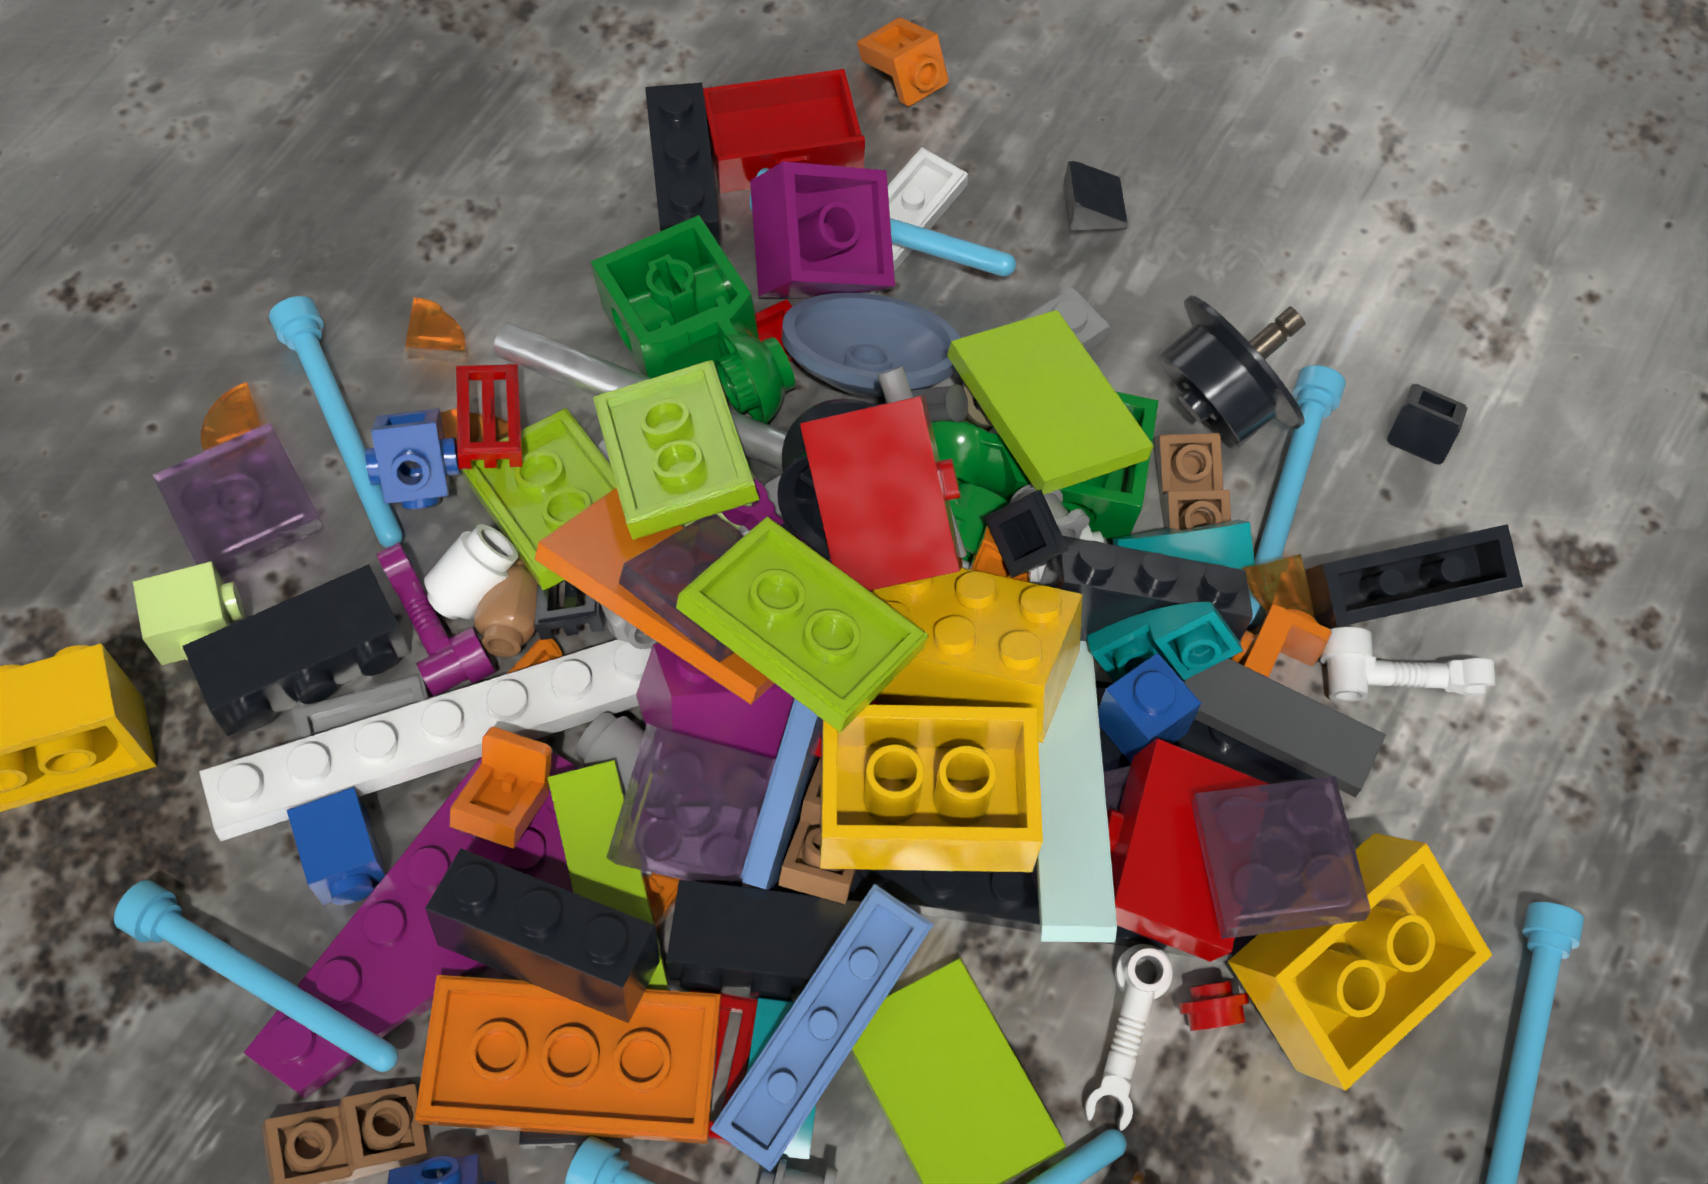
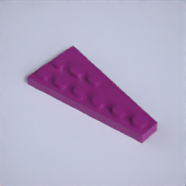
(387, 953)

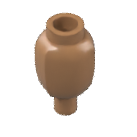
(508, 612)

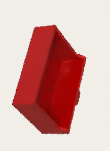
(781, 120)
(884, 493)
(1158, 852)

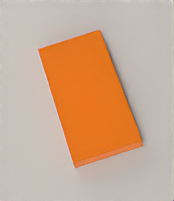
(591, 557)
(545, 1064)

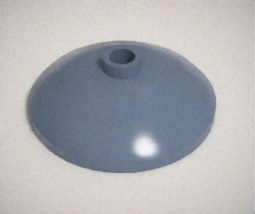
(861, 334)

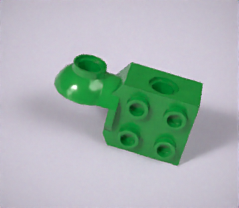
(686, 304)
(1108, 500)

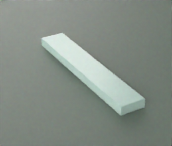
(1075, 849)

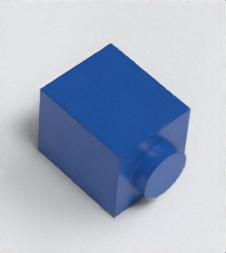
(1147, 706)
(337, 847)

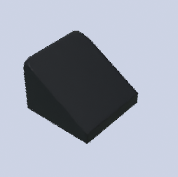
(1093, 198)
(1427, 424)
(1026, 534)

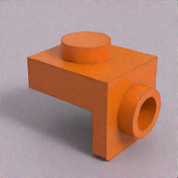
(1286, 633)
(504, 789)

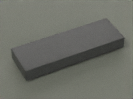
(1286, 724)

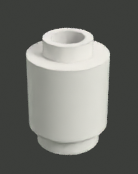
(469, 571)

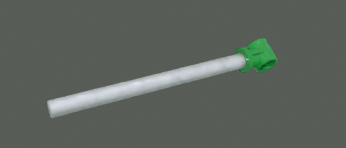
(757, 438)

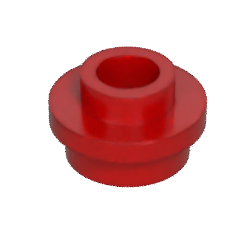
(1214, 1006)

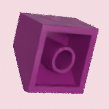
(821, 230)
(692, 703)

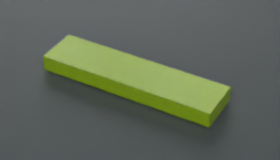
(587, 814)

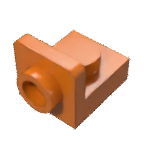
(909, 56)

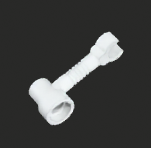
(1354, 668)
(1134, 1015)

